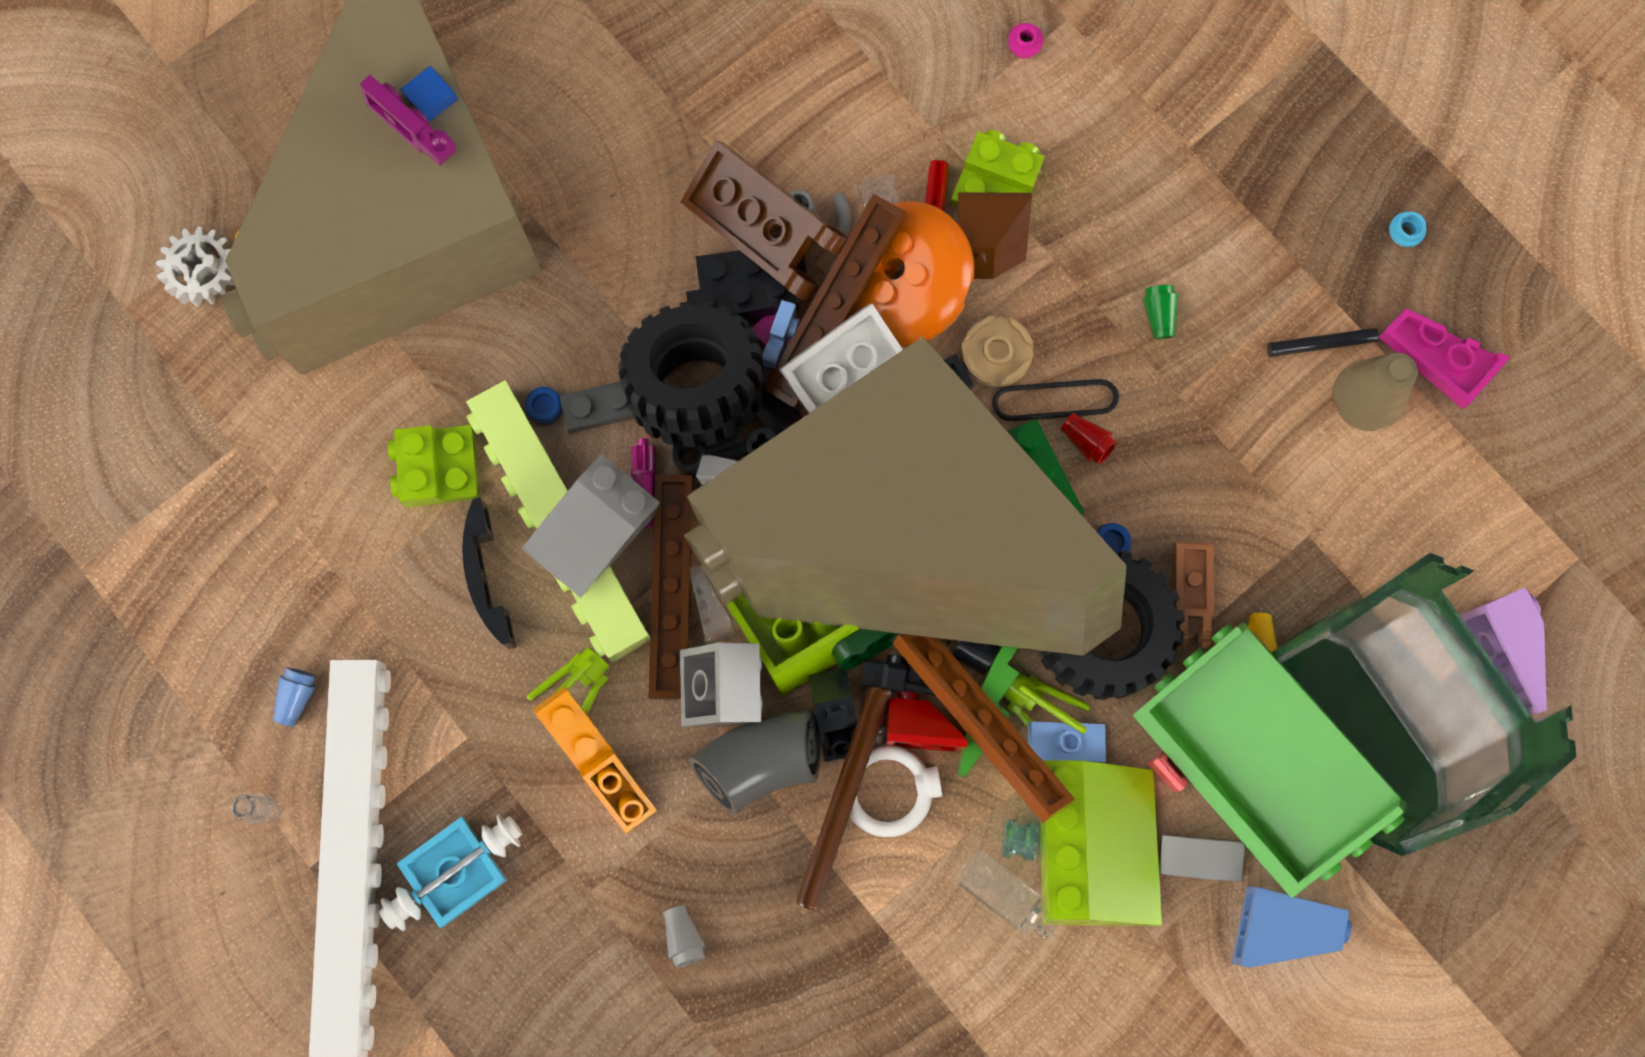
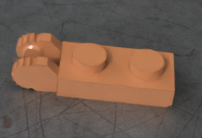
(1195, 586)

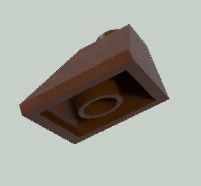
(995, 229)

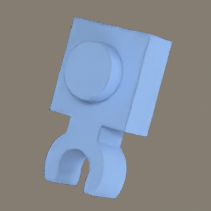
(781, 331)

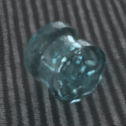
(1019, 840)

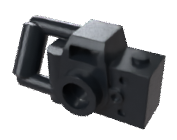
(893, 674)

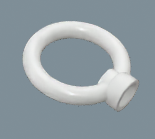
(927, 786)

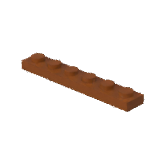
(985, 725)

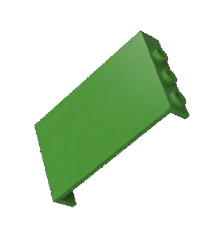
(1270, 760)

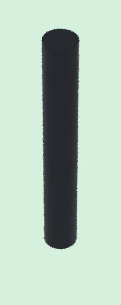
(1323, 342)

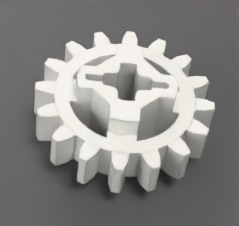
(197, 266)

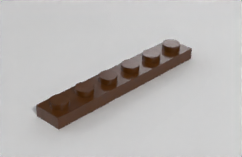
(841, 286)
(670, 585)

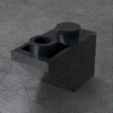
(833, 712)

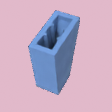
(1287, 928)

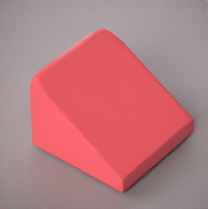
(1168, 772)

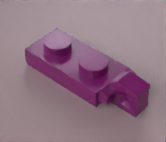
(406, 122)

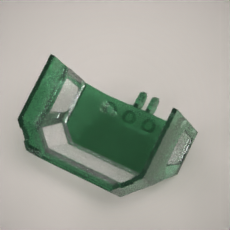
(1427, 706)

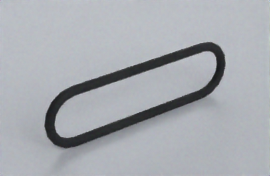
(1055, 385)

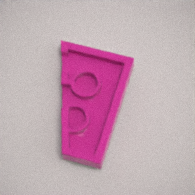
(1448, 362)

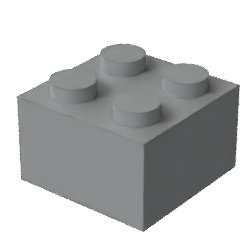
(720, 685)

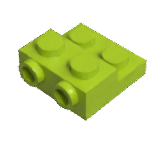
(999, 166)
(434, 465)

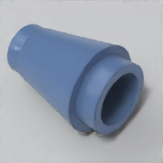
(292, 695)

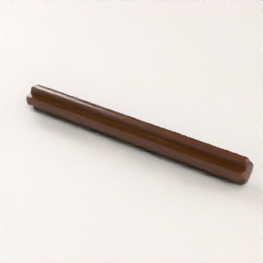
(843, 798)

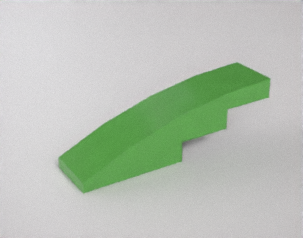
(995, 685)

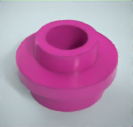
(1025, 49)

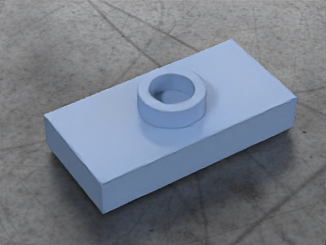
(1064, 742)

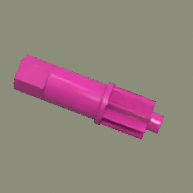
(644, 468)

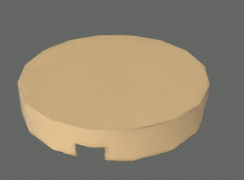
(997, 351)

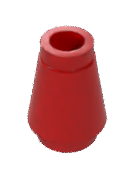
(1090, 439)

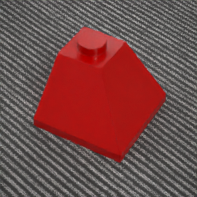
(920, 725)

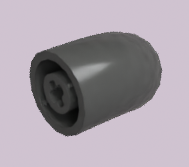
(759, 759)

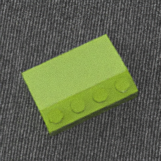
(789, 647)
(1101, 848)

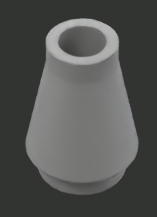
(683, 939)

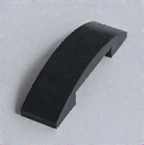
(478, 531)

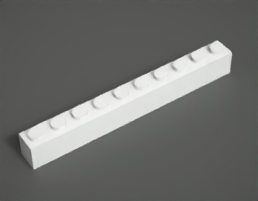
(349, 860)

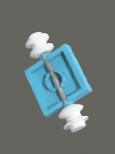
(451, 872)

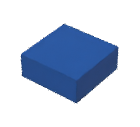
(429, 93)

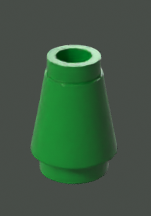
(1161, 310)

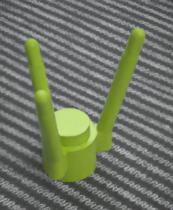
(584, 668)
(1027, 692)

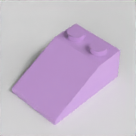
(1515, 642)

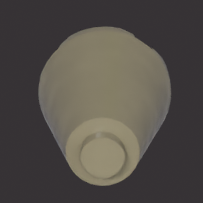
(1375, 390)

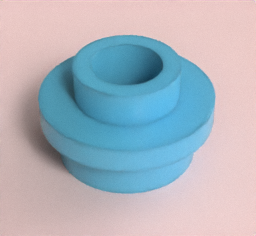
(1414, 222)

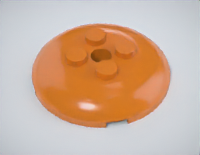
(934, 277)

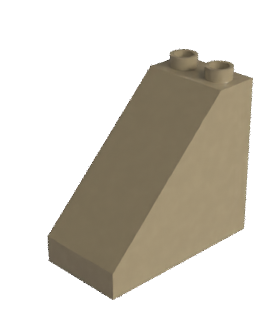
(355, 222)
(908, 519)

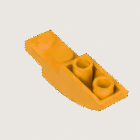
(595, 759)

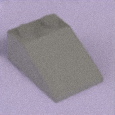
(591, 525)

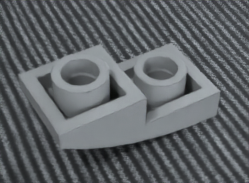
(1202, 857)

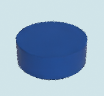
(543, 406)
(1115, 536)

